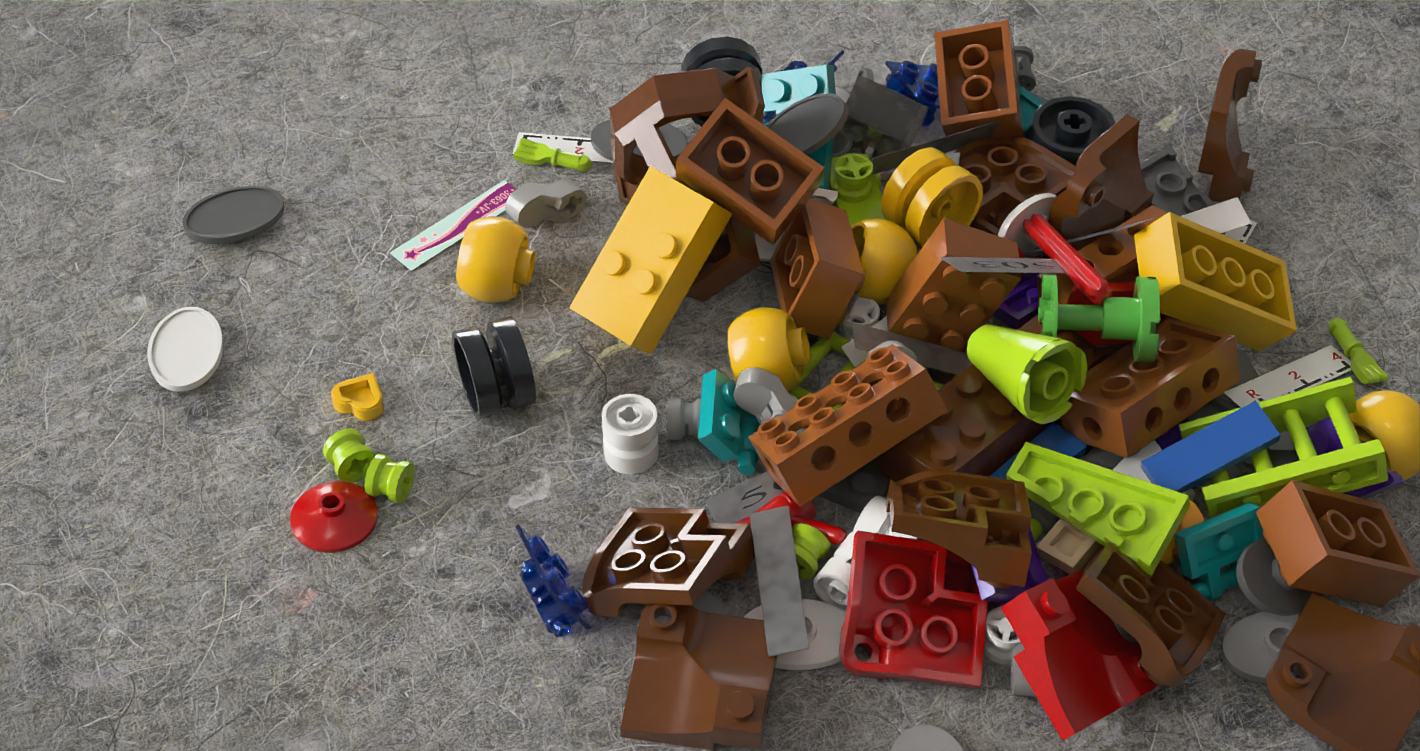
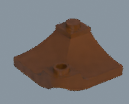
(1222, 147)
(1010, 174)
(1104, 188)
(971, 516)
(664, 559)
(1158, 610)
(1354, 677)
(699, 679)

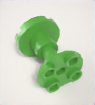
(1115, 318)

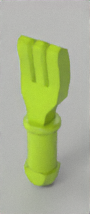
(538, 154)
(1362, 363)

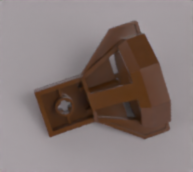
(672, 98)

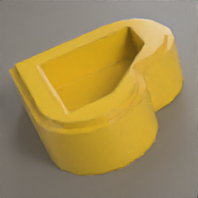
(359, 397)

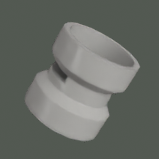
(682, 418)

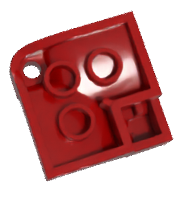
(913, 613)
(1074, 655)

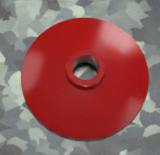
(334, 529)

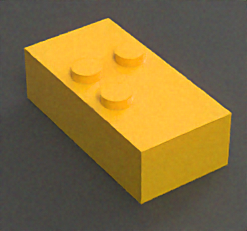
(650, 261)
(1216, 281)

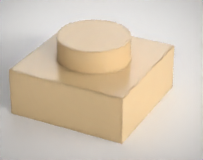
(1067, 547)

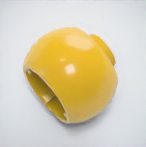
(884, 255)
(494, 260)
(771, 342)
(1396, 423)

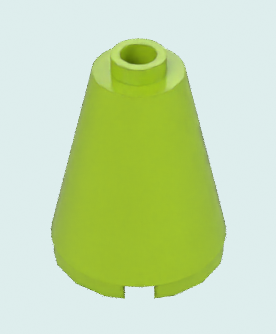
(1029, 369)

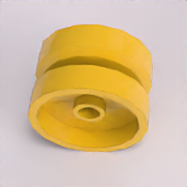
(930, 189)

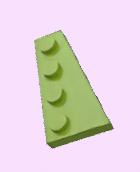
(1103, 502)

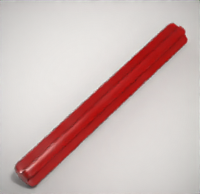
(1074, 265)

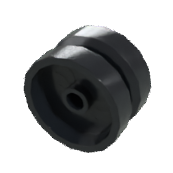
(724, 53)
(1069, 125)
(494, 367)

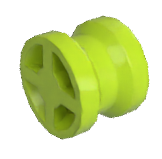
(853, 177)
(348, 454)
(389, 478)
(809, 548)

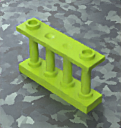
(1339, 470)

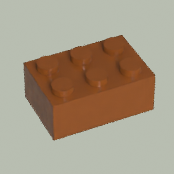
(979, 79)
(749, 171)
(817, 268)
(943, 303)
(1336, 544)

